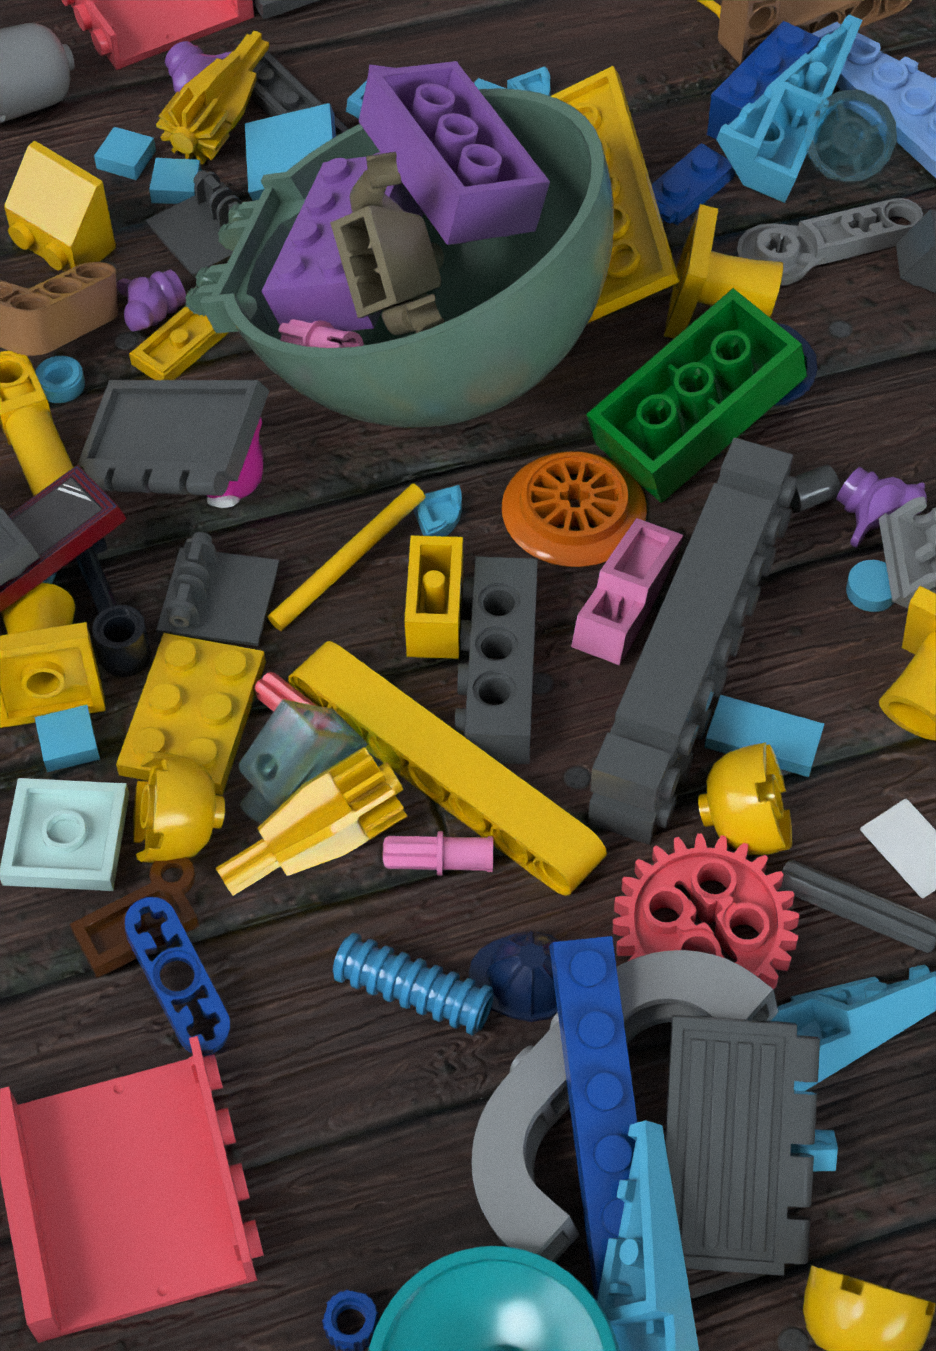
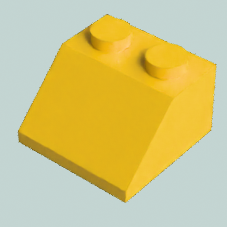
(58, 210)

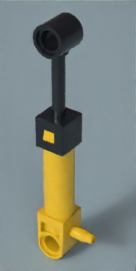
(43, 458)

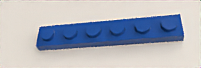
(596, 1083)

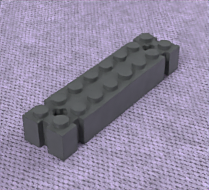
(691, 643)

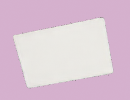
(906, 844)

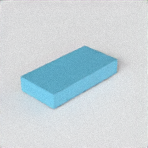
(745, 724)

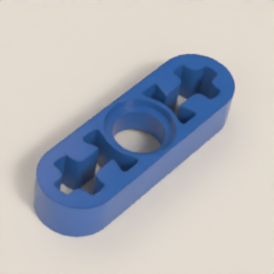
(172, 930)

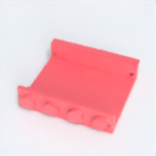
(143, 28)
(124, 1197)

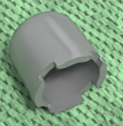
(32, 70)

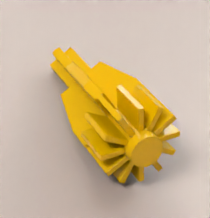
(212, 102)
(321, 821)

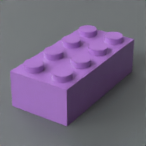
(453, 152)
(309, 273)

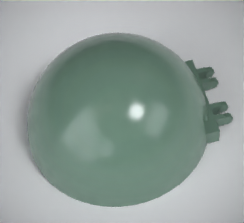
(505, 301)

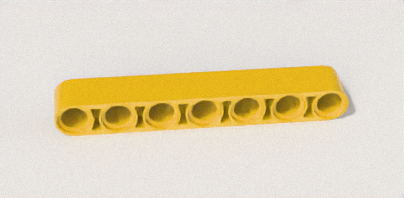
(452, 770)

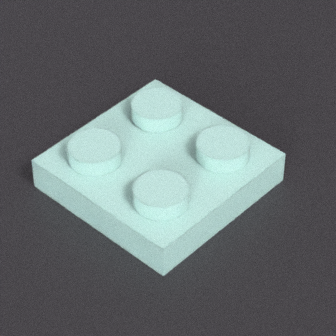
(64, 834)

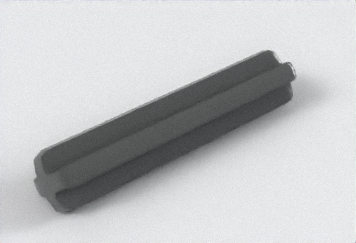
(859, 906)

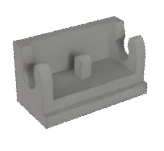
(909, 549)

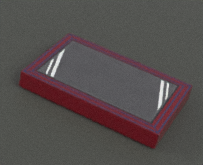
(60, 526)

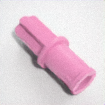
(318, 334)
(438, 853)

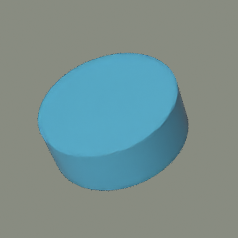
(61, 378)
(869, 586)

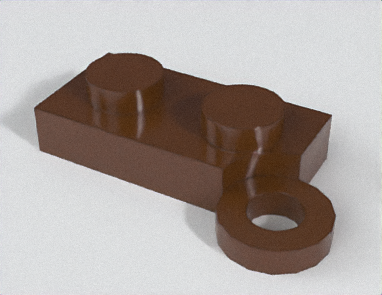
(103, 931)

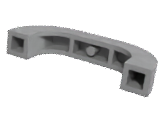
(537, 1091)

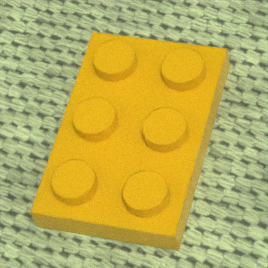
(193, 706)

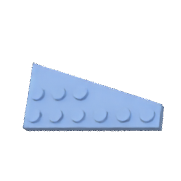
(901, 87)

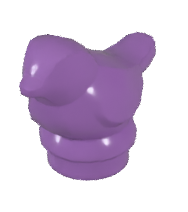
(187, 61)
(151, 298)
(873, 497)

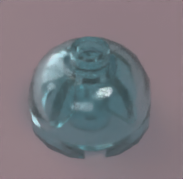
(851, 136)

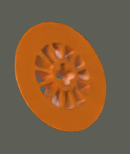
(538, 494)

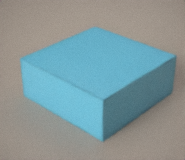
(125, 153)
(173, 180)
(67, 738)

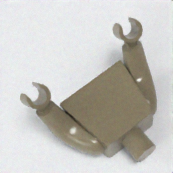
(388, 253)

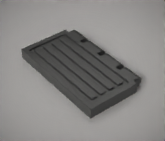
(172, 435)
(732, 1141)

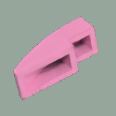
(626, 591)

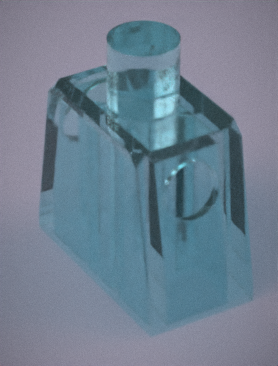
(290, 751)

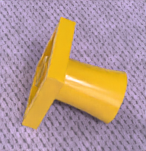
(710, 275)
(46, 659)
(913, 695)

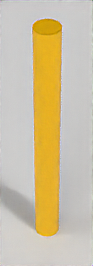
(346, 557)

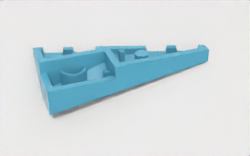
(768, 135)
(858, 1016)
(644, 1267)

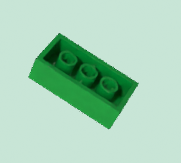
(697, 394)

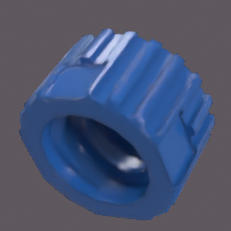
(356, 1301)

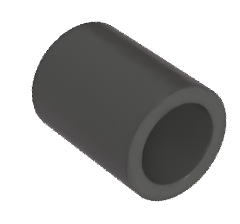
(815, 488)

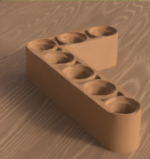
(749, 22)
(57, 309)

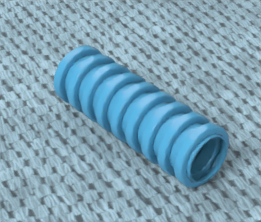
(413, 983)

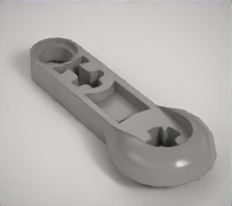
(829, 237)

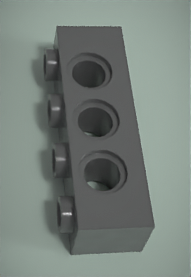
(509, 589)

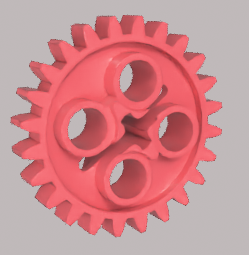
(748, 900)

